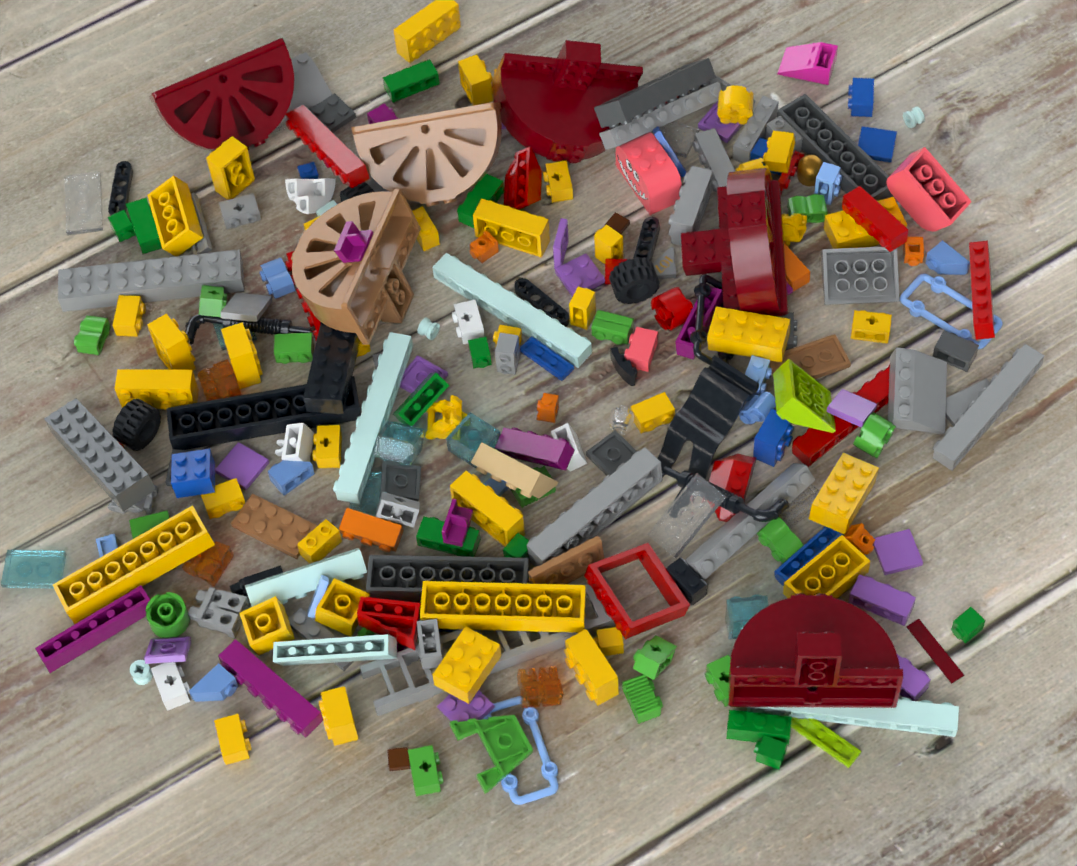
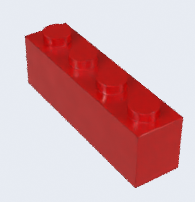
(874, 219)

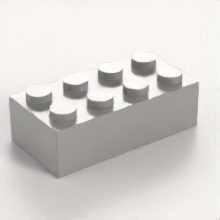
(692, 203)

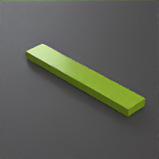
(826, 740)

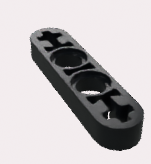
(120, 190)
(645, 232)
(542, 302)

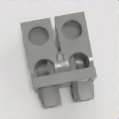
(219, 611)

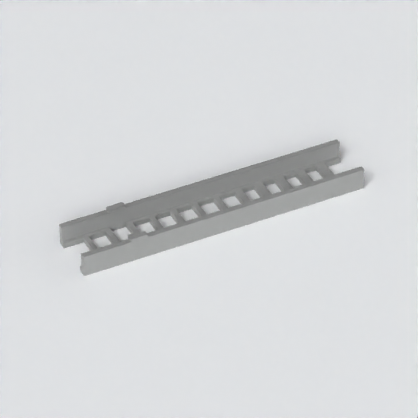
(508, 659)

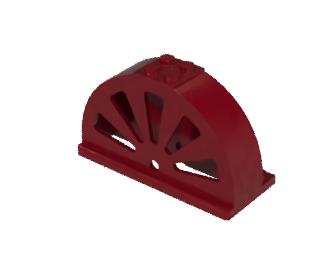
(231, 99)
(553, 100)
(745, 246)
(814, 645)

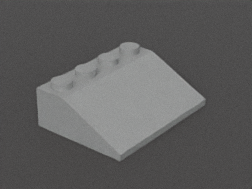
(308, 84)
(859, 275)
(917, 391)

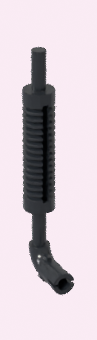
(263, 325)
(733, 502)

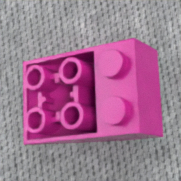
(809, 62)

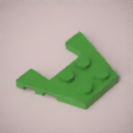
(503, 741)

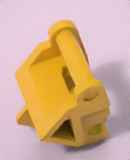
(794, 227)
(452, 416)

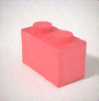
(642, 348)

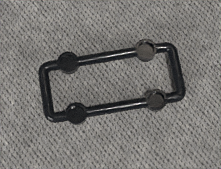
(699, 336)

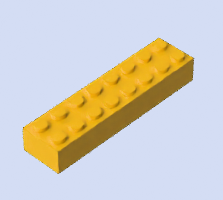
(133, 564)
(504, 606)

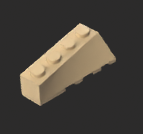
(512, 471)

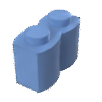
(277, 278)
(757, 408)

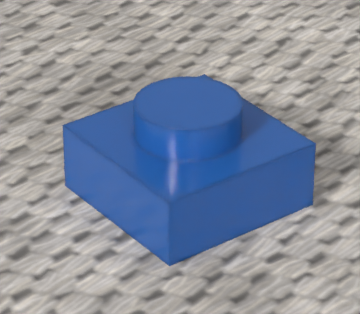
(308, 171)

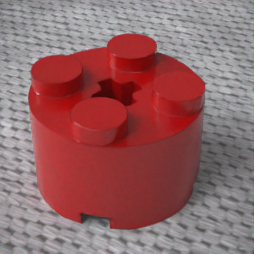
(671, 308)

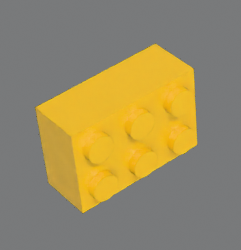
(230, 168)
(171, 344)
(242, 355)
(467, 665)
(591, 667)

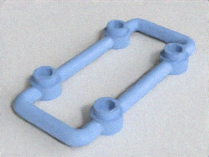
(938, 285)
(548, 770)

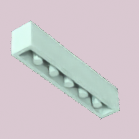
(306, 578)
(335, 650)

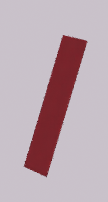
(935, 651)

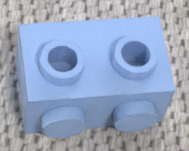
(828, 182)
(759, 371)

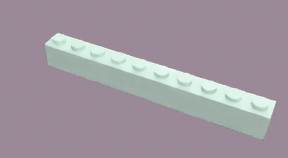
(512, 309)
(374, 416)
(907, 716)

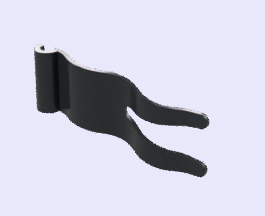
(707, 416)

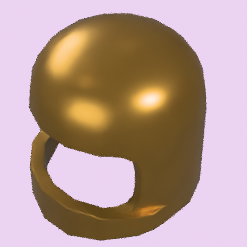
(808, 169)

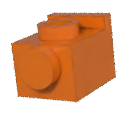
(484, 247)
(913, 254)
(548, 408)
(860, 538)

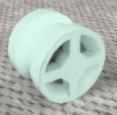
(913, 117)
(428, 328)
(142, 677)

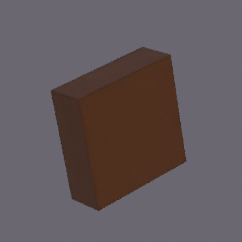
(618, 223)
(398, 759)

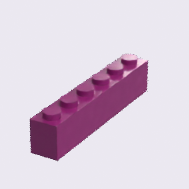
(94, 629)
(270, 688)

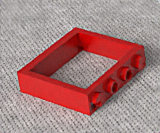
(659, 575)

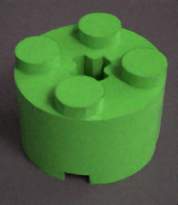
(874, 435)
(167, 615)

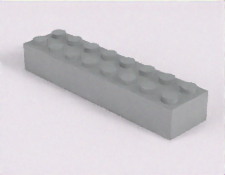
(597, 508)

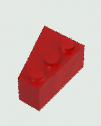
(390, 618)

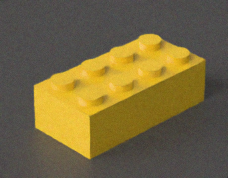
(427, 29)
(175, 216)
(512, 227)
(846, 233)
(748, 334)
(157, 387)
(843, 493)
(489, 510)
(830, 571)

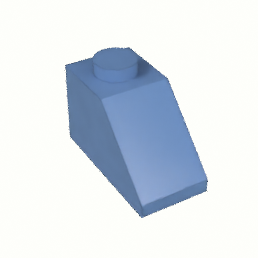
(946, 260)
(290, 474)
(214, 686)

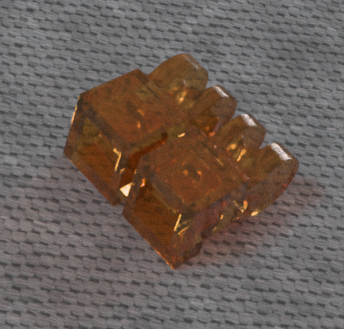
(219, 381)
(210, 563)
(547, 689)

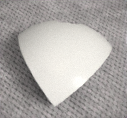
(310, 193)

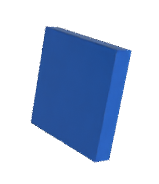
(877, 143)

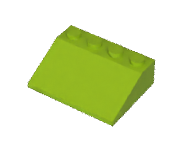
(802, 398)

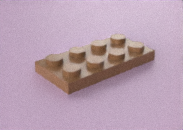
(817, 357)
(272, 525)
(568, 565)

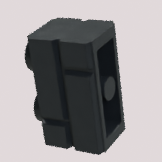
(687, 581)

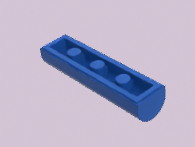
(806, 554)

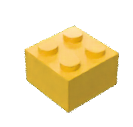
(475, 80)
(340, 607)
(266, 624)
(338, 716)

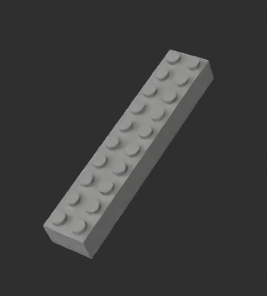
(151, 279)

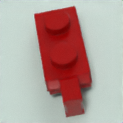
(784, 179)

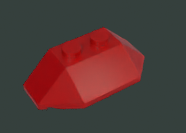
(523, 180)
(732, 475)

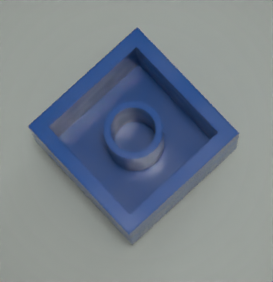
(772, 439)
(193, 473)

